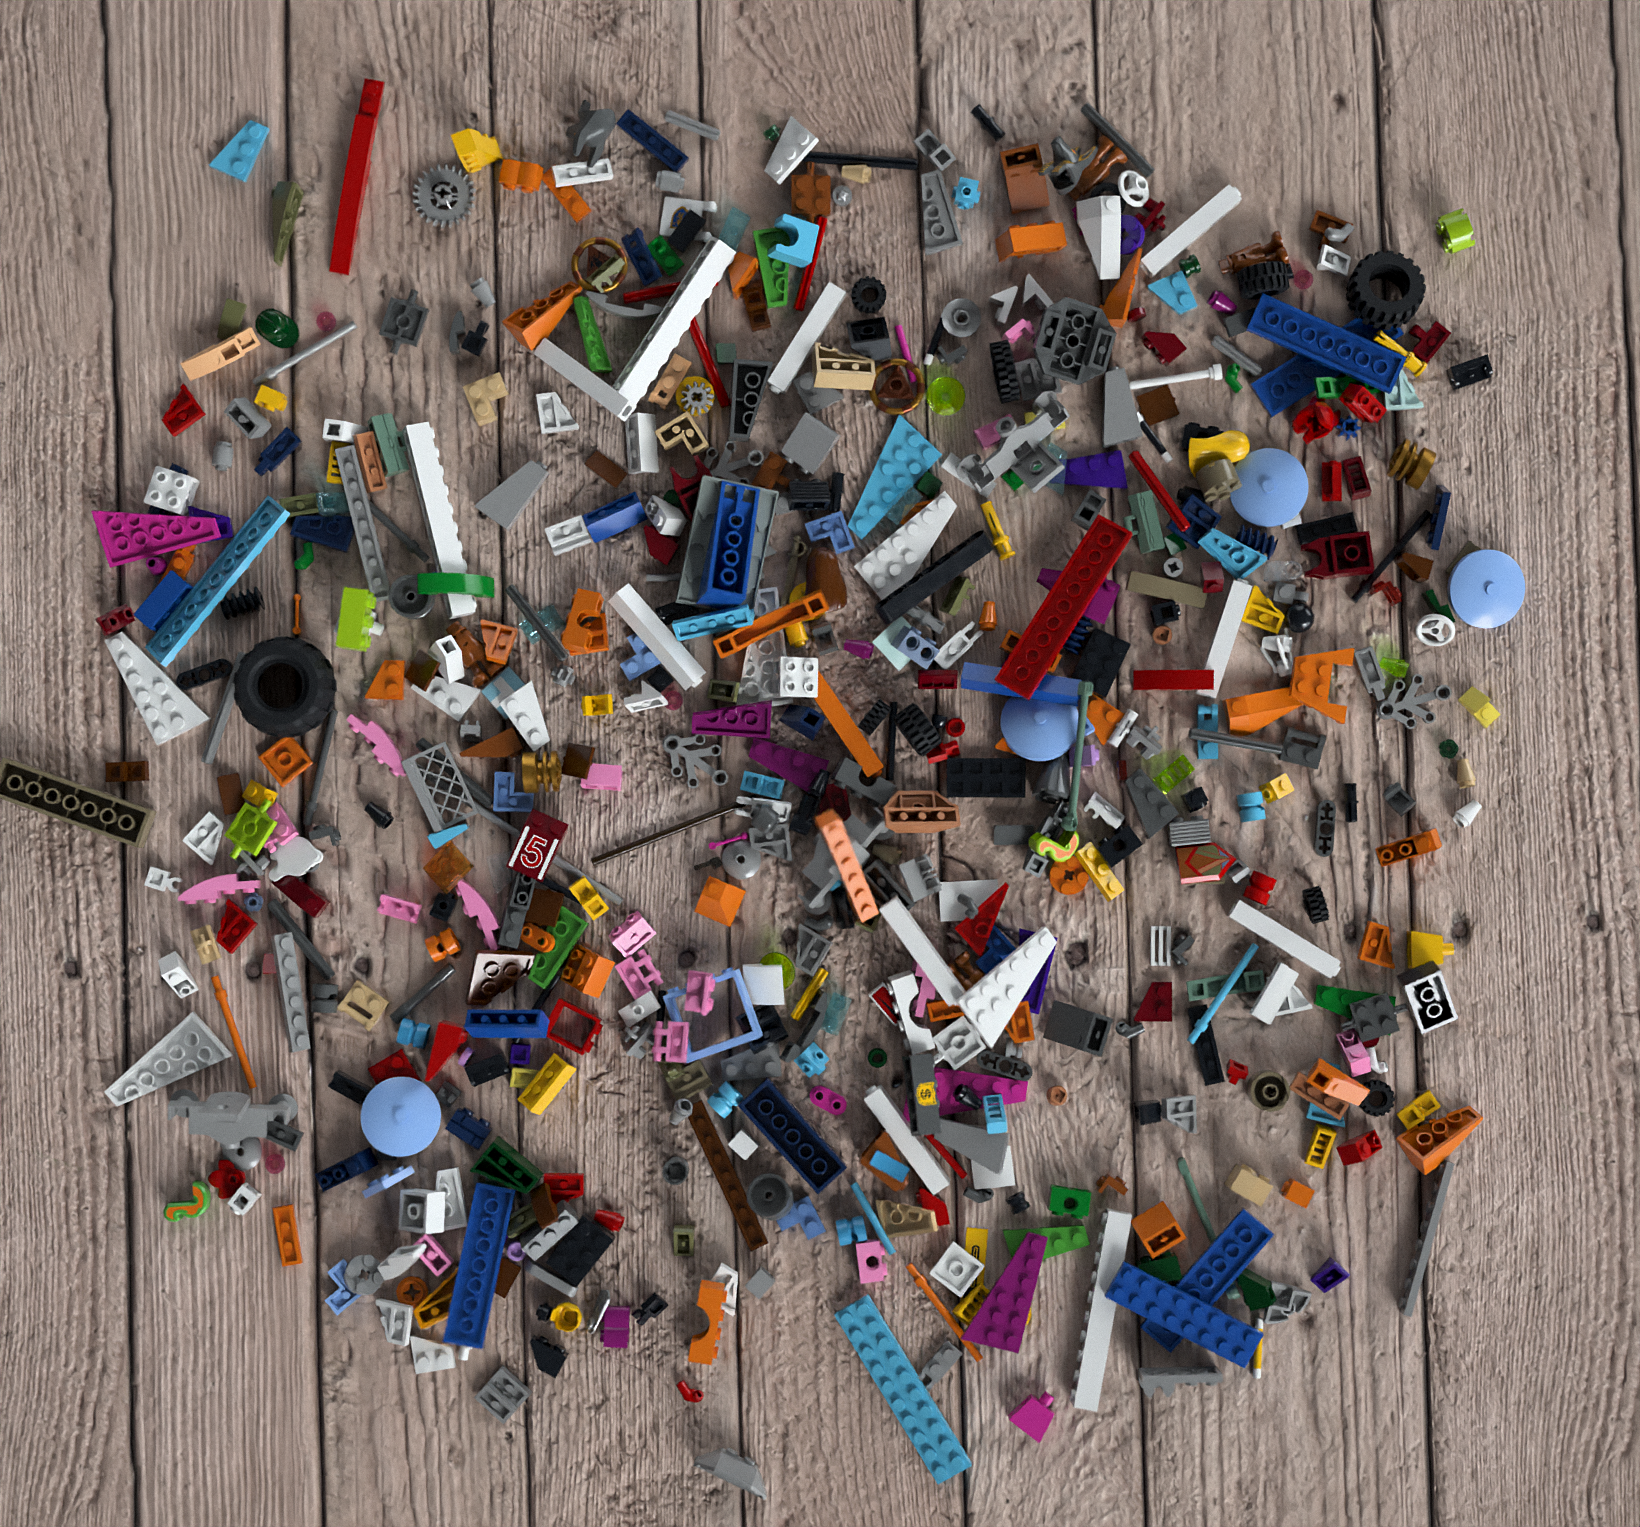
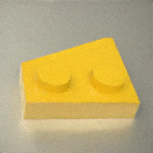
(1262, 613)

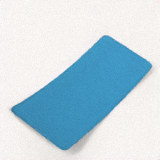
(889, 1166)

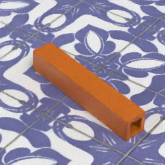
(847, 729)

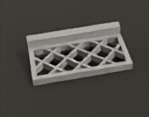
(424, 794)

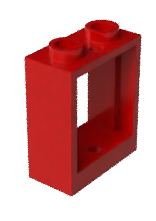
(554, 1016)

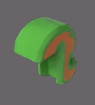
(190, 1208)

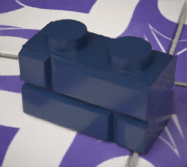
(469, 1128)

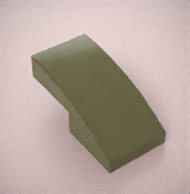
(231, 319)

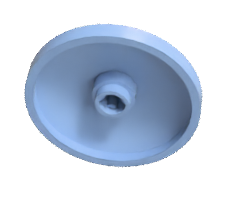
(1271, 487)
(1486, 588)
(1038, 728)
(400, 1116)

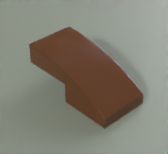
(756, 309)
(127, 771)
(543, 1206)

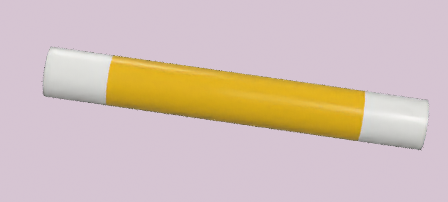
(1258, 1352)

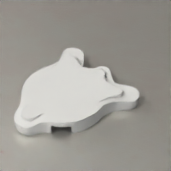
(294, 858)

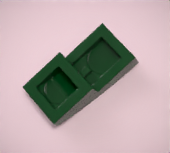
(1432, 602)

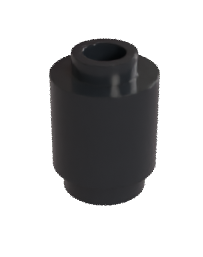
(1184, 493)

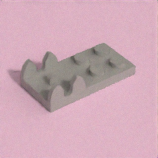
(1167, 1377)

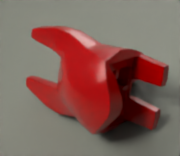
(1316, 420)

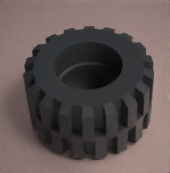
(1262, 278)
(917, 729)

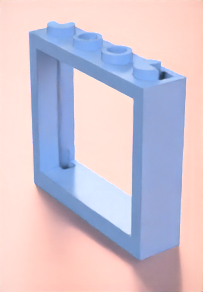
(675, 1016)

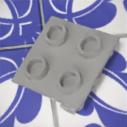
(919, 877)

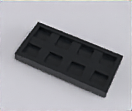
(986, 778)

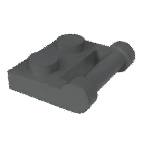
(1302, 754)

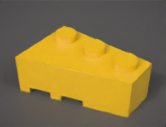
(475, 149)

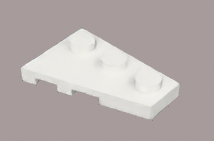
(790, 150)
(451, 698)
(455, 1207)

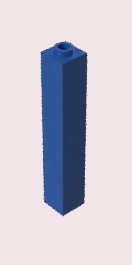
(1051, 688)

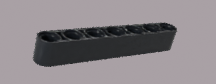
(934, 577)

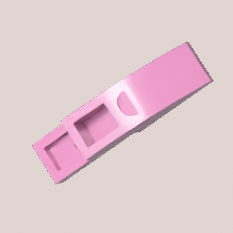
(385, 748)
(212, 888)
(476, 905)
(925, 988)

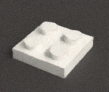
(956, 1269)

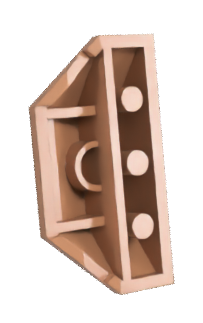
(920, 812)

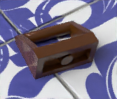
(1414, 566)

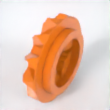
(405, 1285)

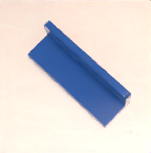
(614, 517)
(163, 601)

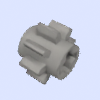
(563, 675)

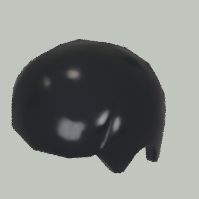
(1299, 617)

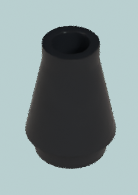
(818, 786)
(380, 816)
(964, 1095)

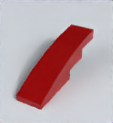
(1173, 680)

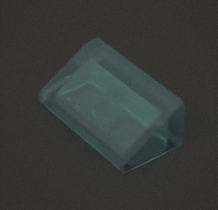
(734, 228)
(549, 617)

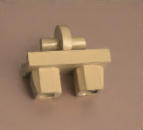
(205, 944)

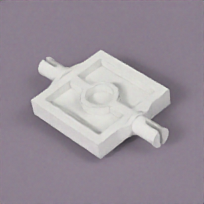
(958, 1043)

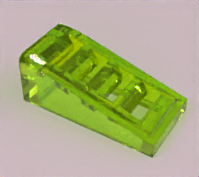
(1161, 784)

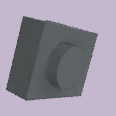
(956, 356)
(824, 638)
(1398, 799)
(322, 831)
(1182, 944)

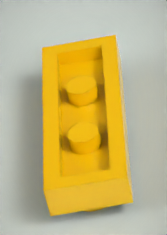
(1099, 871)

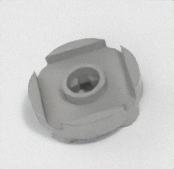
(353, 1271)

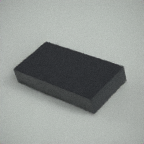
(686, 231)

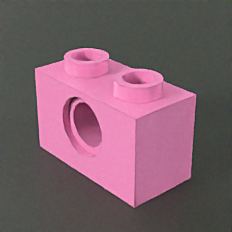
(434, 1255)
(867, 1272)

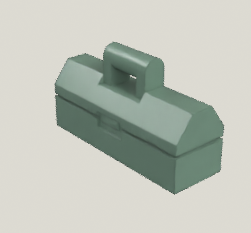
(386, 437)
(1148, 526)

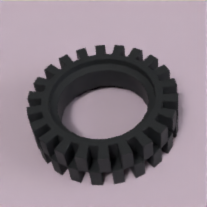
(1004, 371)

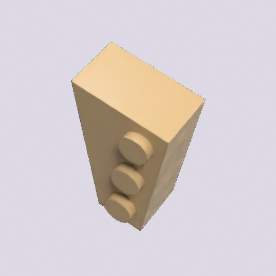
(841, 370)

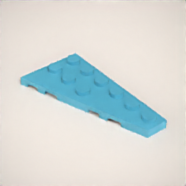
(902, 462)

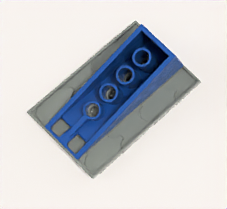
(726, 544)

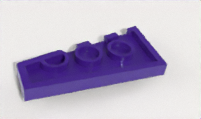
(1097, 470)
(1036, 990)

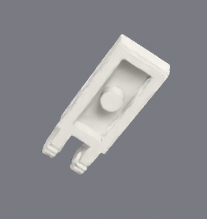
(956, 647)
(781, 807)

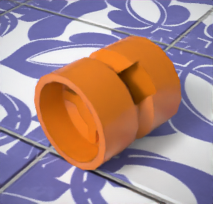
(449, 943)

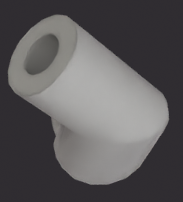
(1338, 235)

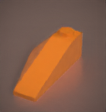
(1119, 299)
(540, 319)
(1254, 711)
(1434, 1142)

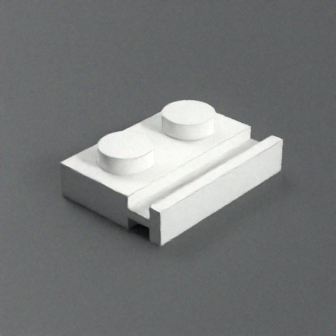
(568, 535)

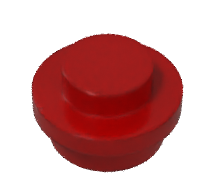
(955, 727)

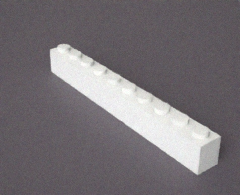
(674, 320)
(437, 512)
(1101, 1311)

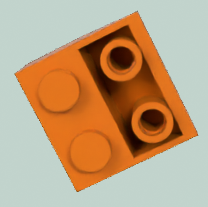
(587, 971)
(1157, 1229)

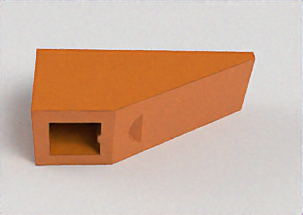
(1409, 847)
(1336, 1083)

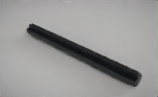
(854, 159)

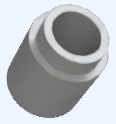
(669, 181)
(222, 456)

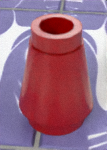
(609, 1219)

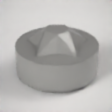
(842, 196)

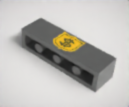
(922, 1094)

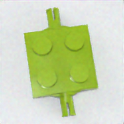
(250, 829)

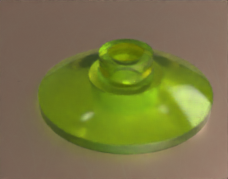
(948, 386)
(788, 969)

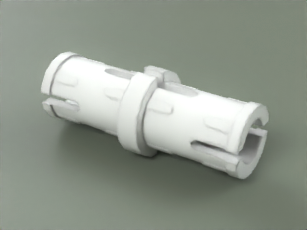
(1122, 728)

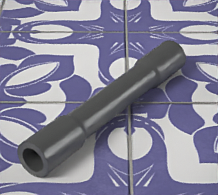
(440, 977)

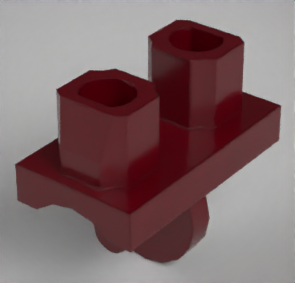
(1154, 209)
(115, 619)

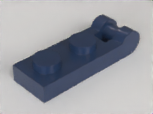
(641, 257)

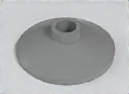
(966, 309)
(750, 865)
(251, 1156)

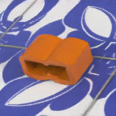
(520, 175)

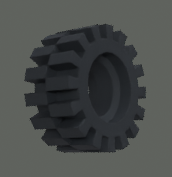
(874, 284)
(874, 717)
(1315, 904)
(1387, 1101)

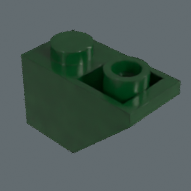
(1162, 1267)
(1256, 1290)

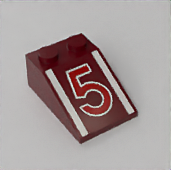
(537, 845)

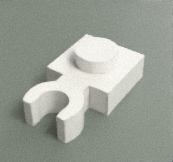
(160, 879)

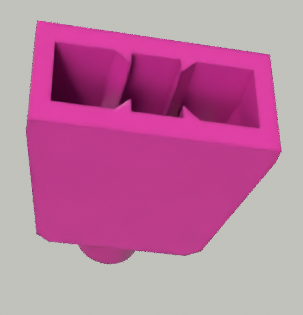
(1033, 1415)

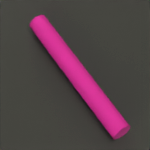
(905, 350)

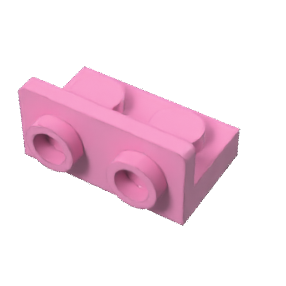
(1021, 328)
(631, 934)
(699, 992)

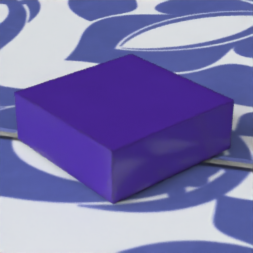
(520, 1053)

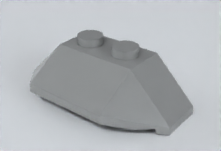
(733, 1469)

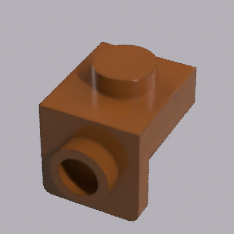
(1116, 1183)

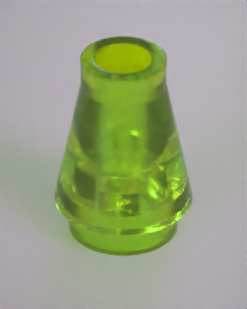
(1394, 666)

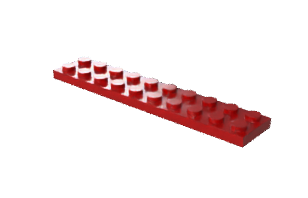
(1063, 607)

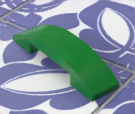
(1333, 387)
(455, 584)

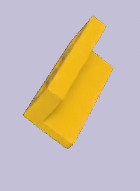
(546, 1084)

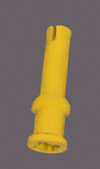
(1411, 361)
(988, 509)

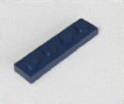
(652, 141)

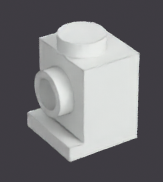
(248, 1192)

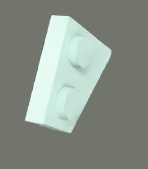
(1402, 396)

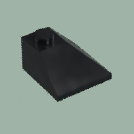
(870, 338)

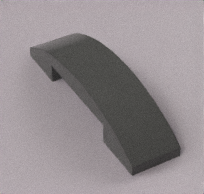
(1049, 827)
(793, 1050)

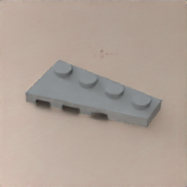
(938, 217)

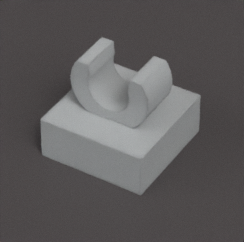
(471, 733)
(1238, 871)

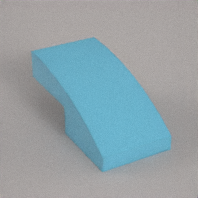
(762, 785)

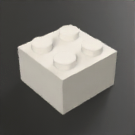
(421, 1210)

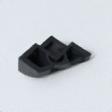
(842, 909)

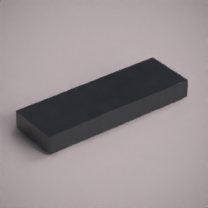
(1326, 527)

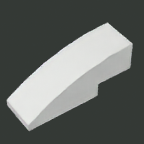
(400, 1260)

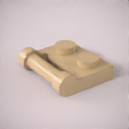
(368, 1000)

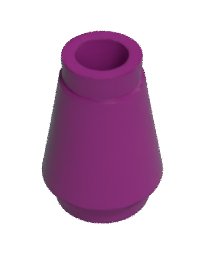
(1221, 302)
(159, 567)
(859, 648)

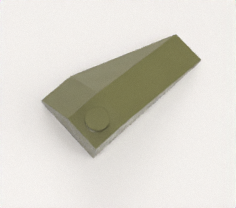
(285, 208)

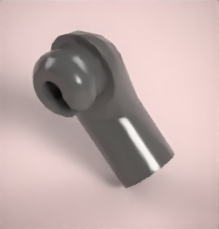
(969, 903)
(819, 925)
(1128, 1031)

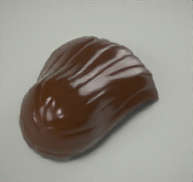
(825, 574)

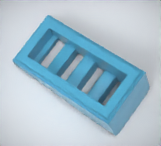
(443, 836)
(991, 1112)

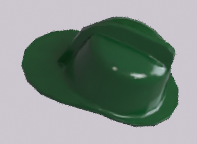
(277, 328)

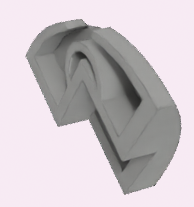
(1288, 1301)

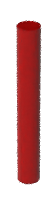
(946, 1155)

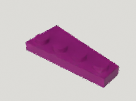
(738, 720)
(788, 763)

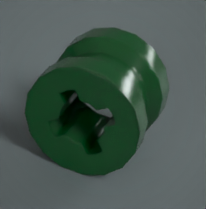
(1189, 266)

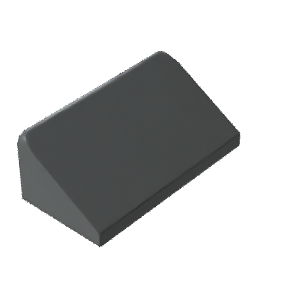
(1012, 834)

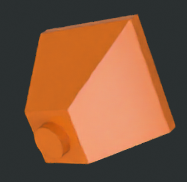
(741, 272)
(719, 901)

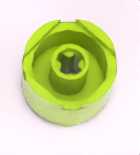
(1455, 231)

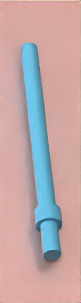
(1201, 1024)

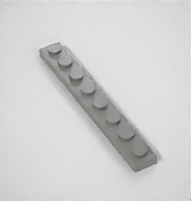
(363, 522)
(1428, 1230)

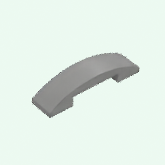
(600, 300)

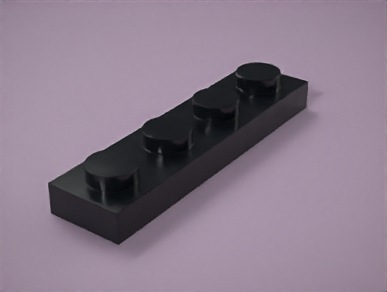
(1206, 1048)

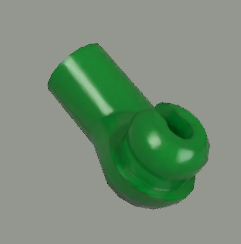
(1231, 377)

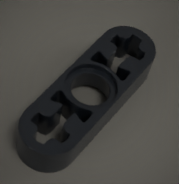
(189, 674)

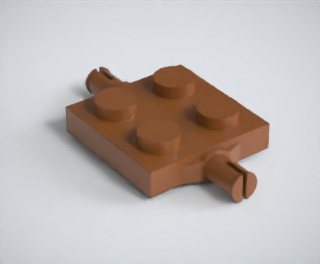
(810, 194)

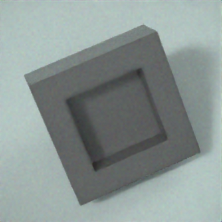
(447, 1093)

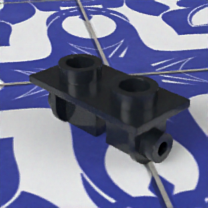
(675, 611)

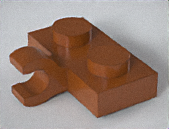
(1322, 221)
(771, 472)

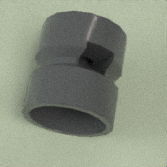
(324, 998)
(675, 1170)

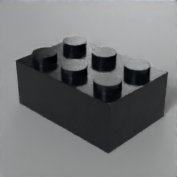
(1101, 661)
(1427, 997)
(580, 1249)

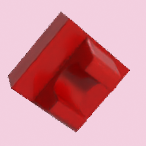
(1236, 1070)

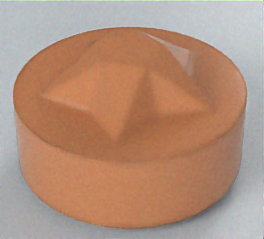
(1161, 635)
(1056, 1095)

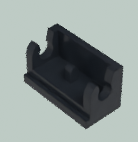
(1470, 372)
(487, 1069)
(349, 1087)

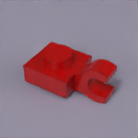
(942, 750)

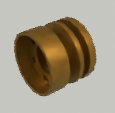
(1410, 463)
(541, 772)

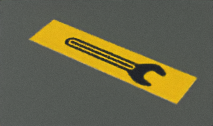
(976, 1245)

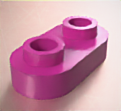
(828, 1099)

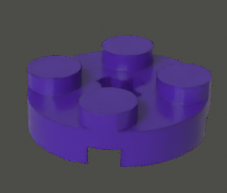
(1135, 236)

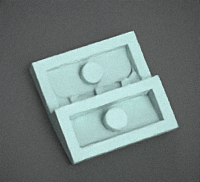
(884, 641)

